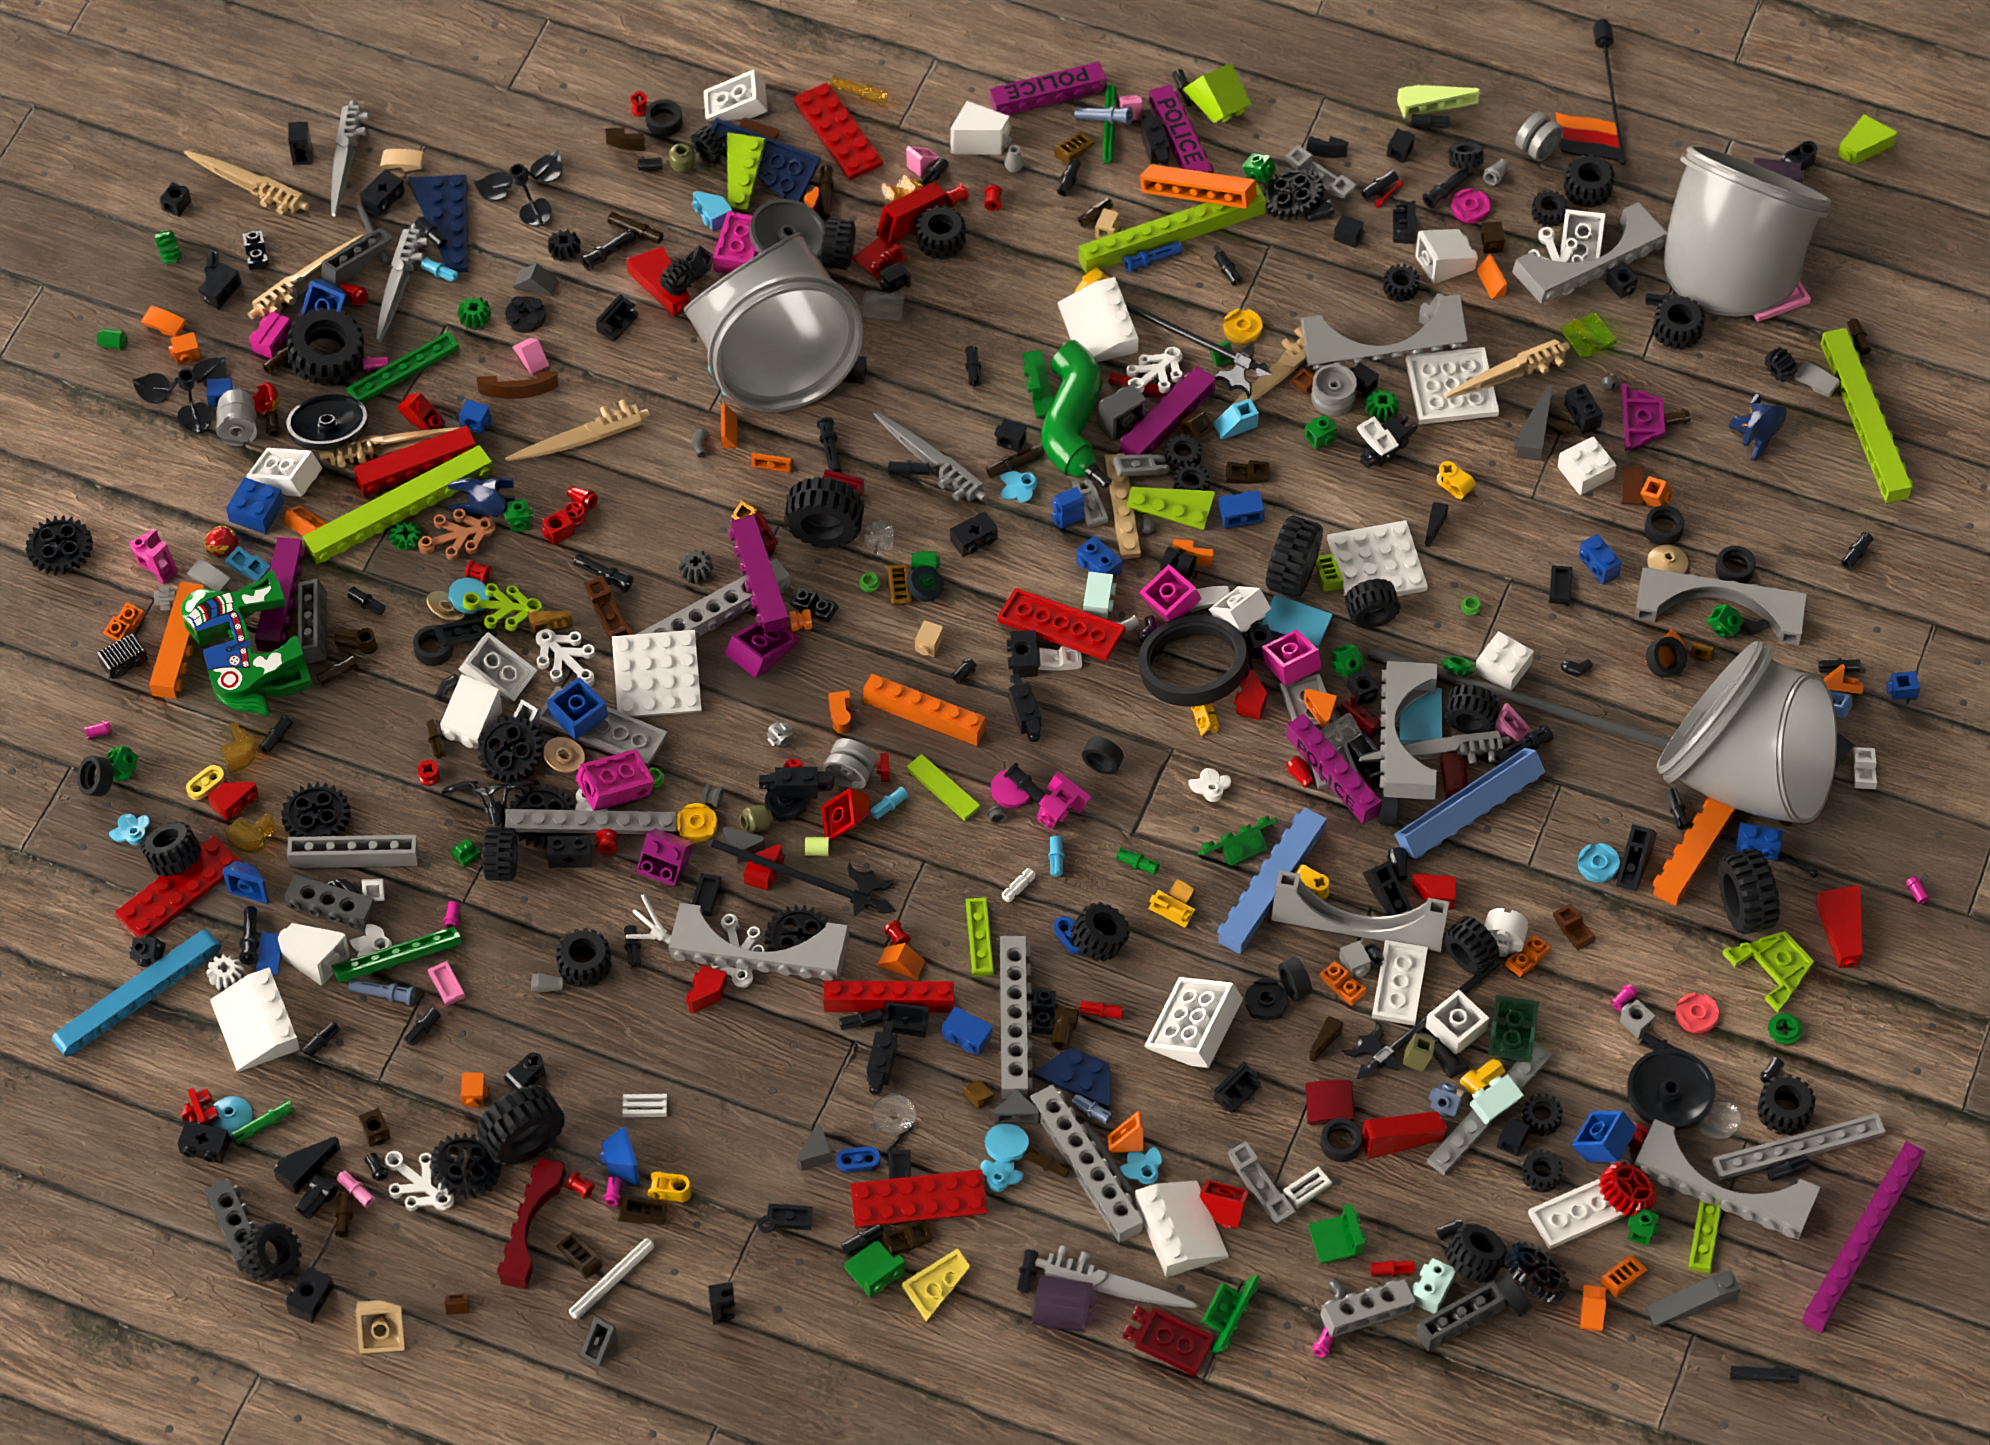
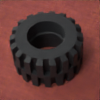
(1589, 169)
(838, 243)
(941, 244)
(1679, 310)
(1372, 603)
(1472, 709)
(171, 848)
(500, 854)
(1094, 943)
(1471, 945)
(586, 972)
(1791, 1090)
(1476, 1253)
(255, 1256)

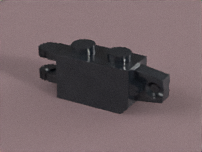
(1155, 139)
(1400, 434)
(1025, 708)
(797, 782)
(882, 1058)

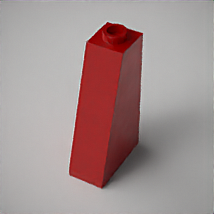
(902, 214)
(647, 269)
(1842, 923)
(1401, 1133)

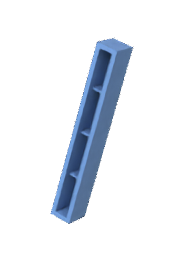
(1470, 803)
(1259, 899)

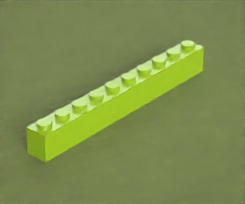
(1165, 231)
(1866, 415)
(395, 505)

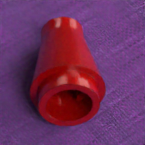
(355, 294)
(583, 496)
(1299, 770)

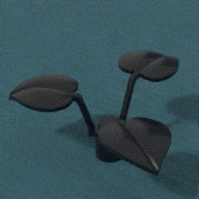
(545, 168)
(192, 417)
(494, 809)

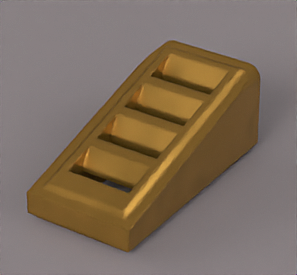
(1065, 156)
(895, 570)
(549, 620)

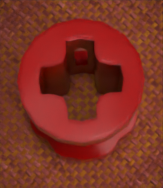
(634, 99)
(956, 195)
(993, 195)
(478, 571)
(896, 933)
(580, 1185)

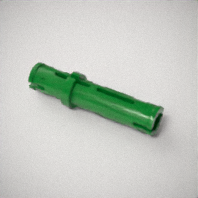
(264, 1121)

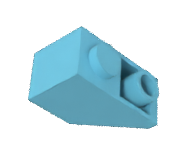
(712, 209)
(1237, 419)

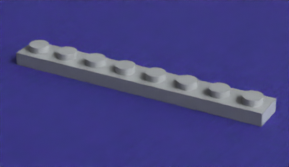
(589, 821)
(1472, 1126)
(1798, 1146)

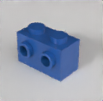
(1241, 509)
(1098, 558)
(1600, 559)
(1760, 838)
(967, 1031)

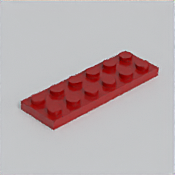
(838, 131)
(1061, 624)
(173, 894)
(918, 1198)

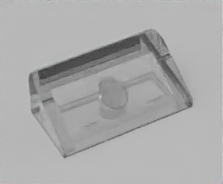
(1341, 731)

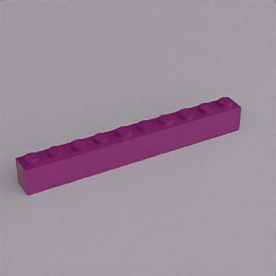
(1863, 1237)

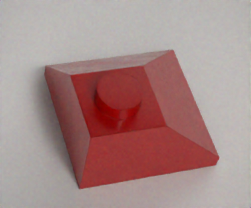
(844, 812)
(1224, 1202)

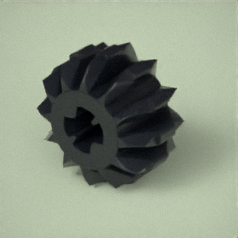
(564, 245)
(1781, 364)

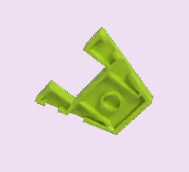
(1780, 958)

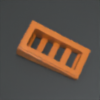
(1615, 1289)

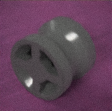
(712, 795)

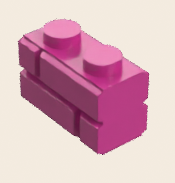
(270, 334)

